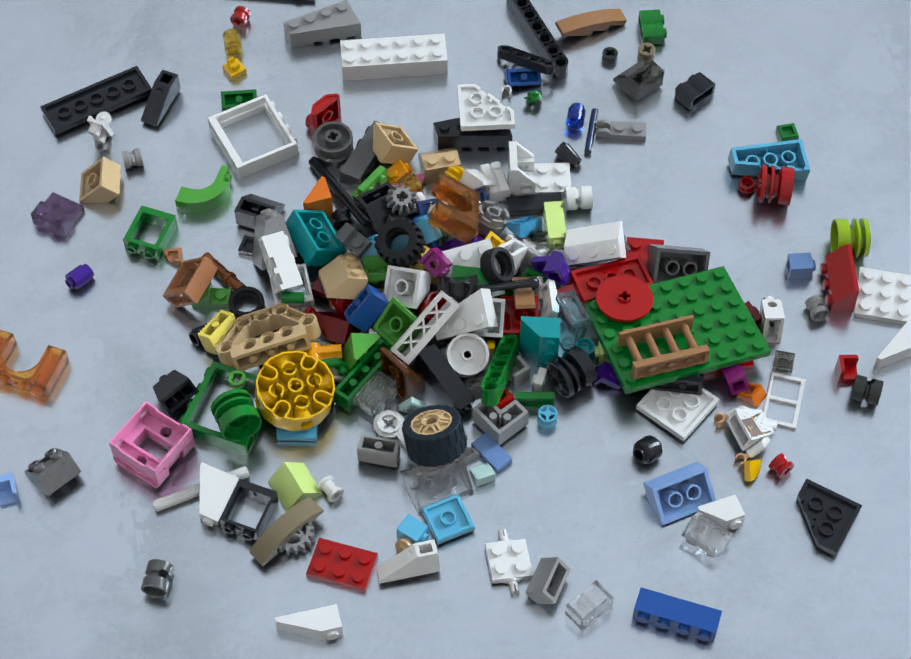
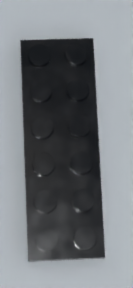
(99, 97)

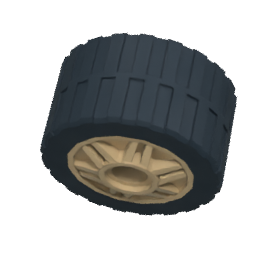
(434, 435)

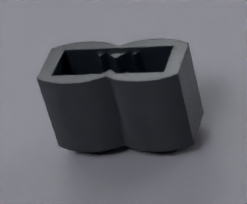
(694, 90)

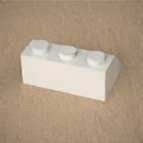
(595, 244)

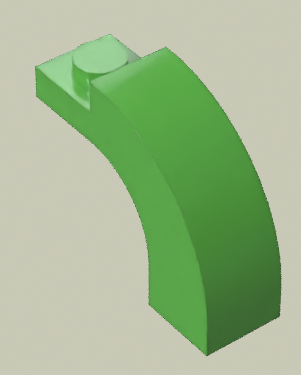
(206, 199)

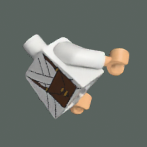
(749, 428)

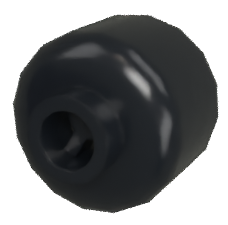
(647, 450)

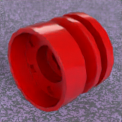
(775, 185)

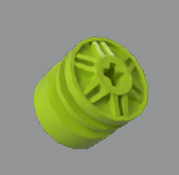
(856, 234)

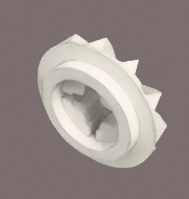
(387, 417)

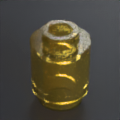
(232, 41)

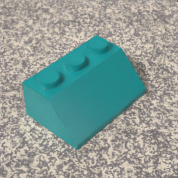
(314, 237)
(539, 339)

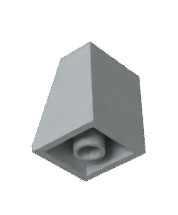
(265, 224)

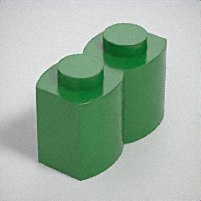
(651, 26)

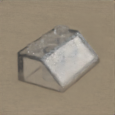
(437, 483)

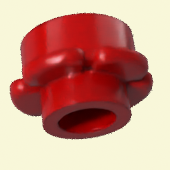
(747, 181)

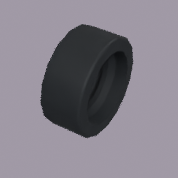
(506, 264)
(243, 293)

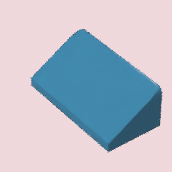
(523, 226)

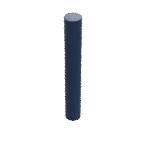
(591, 131)

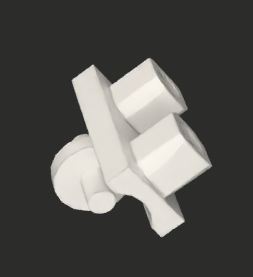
(100, 127)

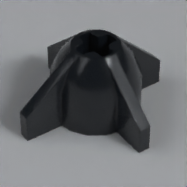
(459, 287)

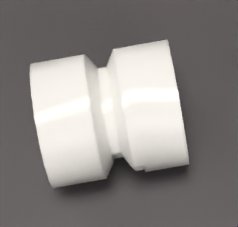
(584, 196)

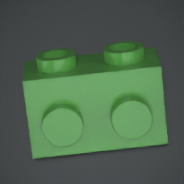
(376, 179)
(375, 268)

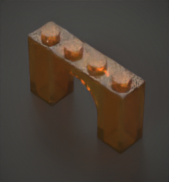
(460, 219)
(37, 380)

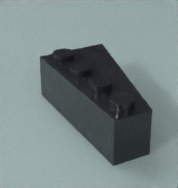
(449, 135)

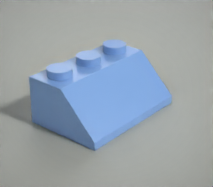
(679, 492)

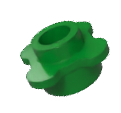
(533, 96)

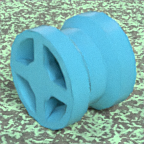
(547, 412)

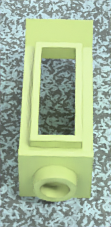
(555, 224)

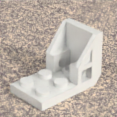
(532, 177)

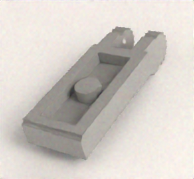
(621, 130)

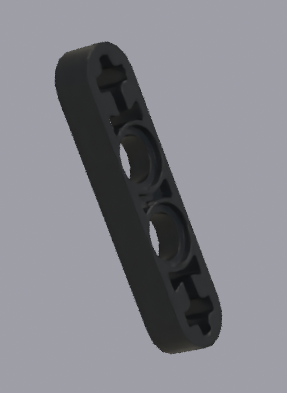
(526, 59)

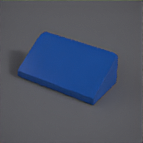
(522, 77)

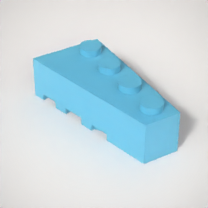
(749, 159)
(400, 242)

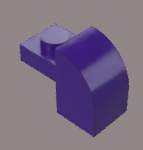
(553, 267)

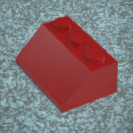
(840, 280)

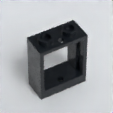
(253, 492)

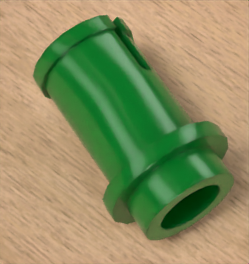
(292, 297)

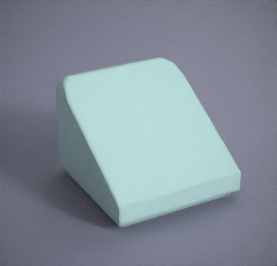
(483, 474)

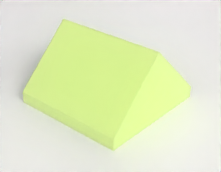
(293, 484)

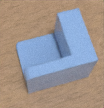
(8, 490)

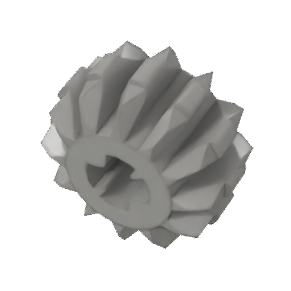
(408, 199)

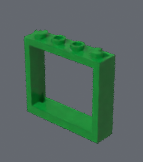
(209, 435)

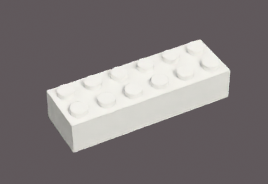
(394, 57)

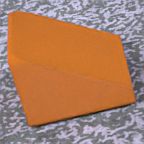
(754, 395)

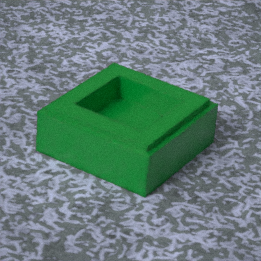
(787, 132)

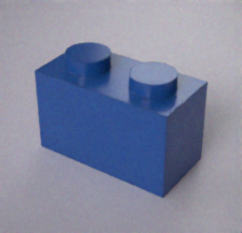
(366, 308)

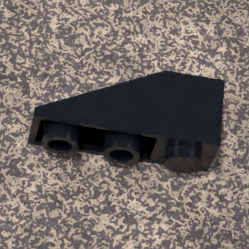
(161, 96)

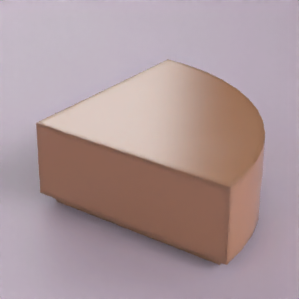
(174, 256)

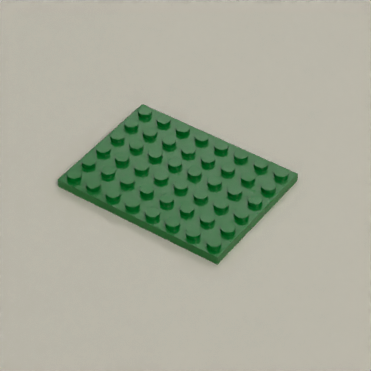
(718, 321)

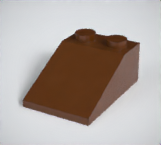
(408, 381)

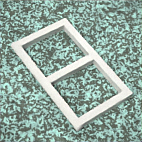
(783, 400)

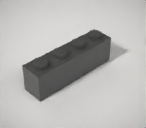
(360, 161)

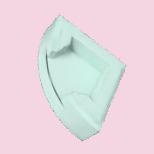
(411, 404)

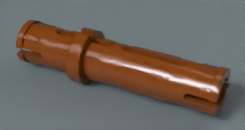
(227, 277)

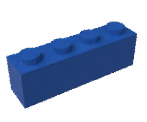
(677, 614)

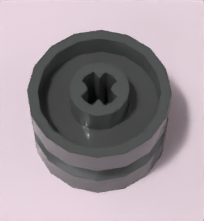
(333, 143)

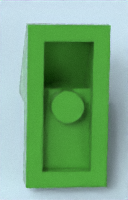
(214, 298)

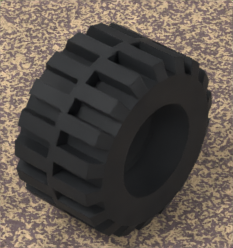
(389, 232)

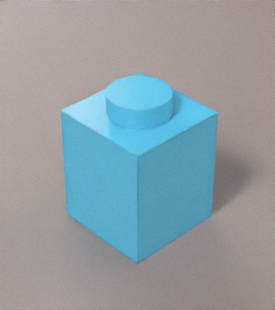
(413, 530)

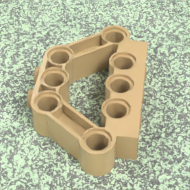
(245, 352)

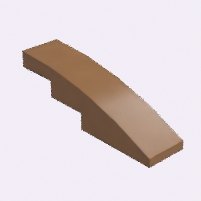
(587, 22)
(523, 297)

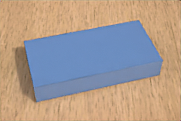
(492, 452)

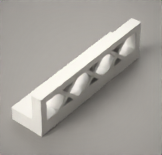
(428, 330)

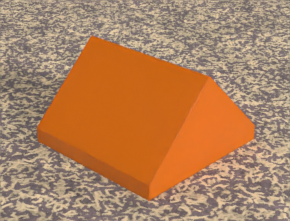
(320, 198)

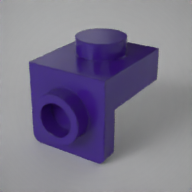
(606, 375)

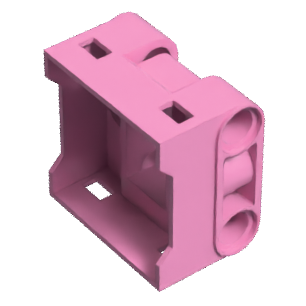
(155, 426)

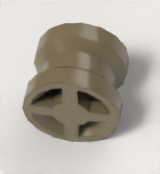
(646, 52)

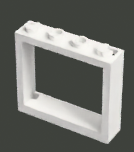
(245, 111)

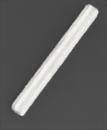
(191, 492)

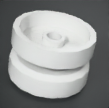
(477, 357)

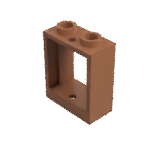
(190, 282)

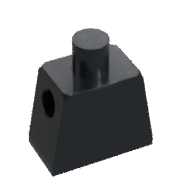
(174, 390)

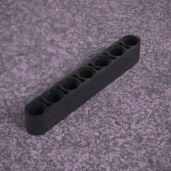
(539, 35)

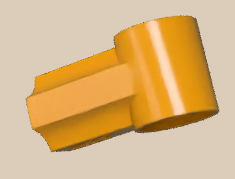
(325, 351)

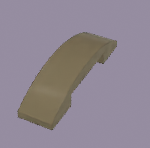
(284, 528)

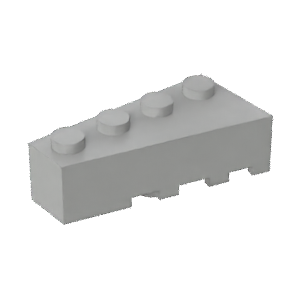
(323, 25)

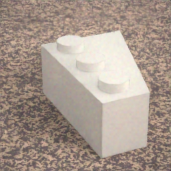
(280, 262)

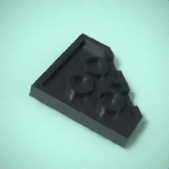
(827, 515)

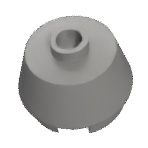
(491, 218)

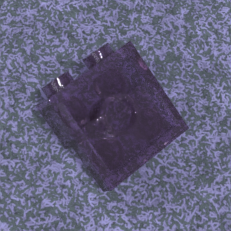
(56, 214)

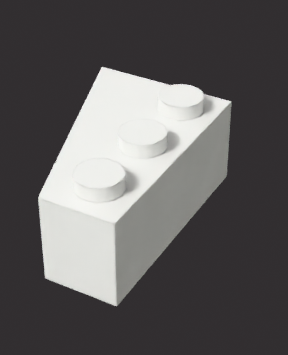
(473, 315)

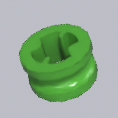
(237, 374)

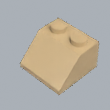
(392, 144)
(437, 161)
(100, 182)

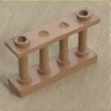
(668, 362)

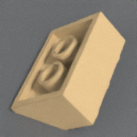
(343, 277)

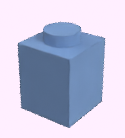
(800, 266)

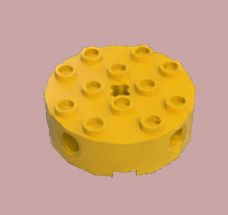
(294, 390)

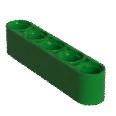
(499, 370)

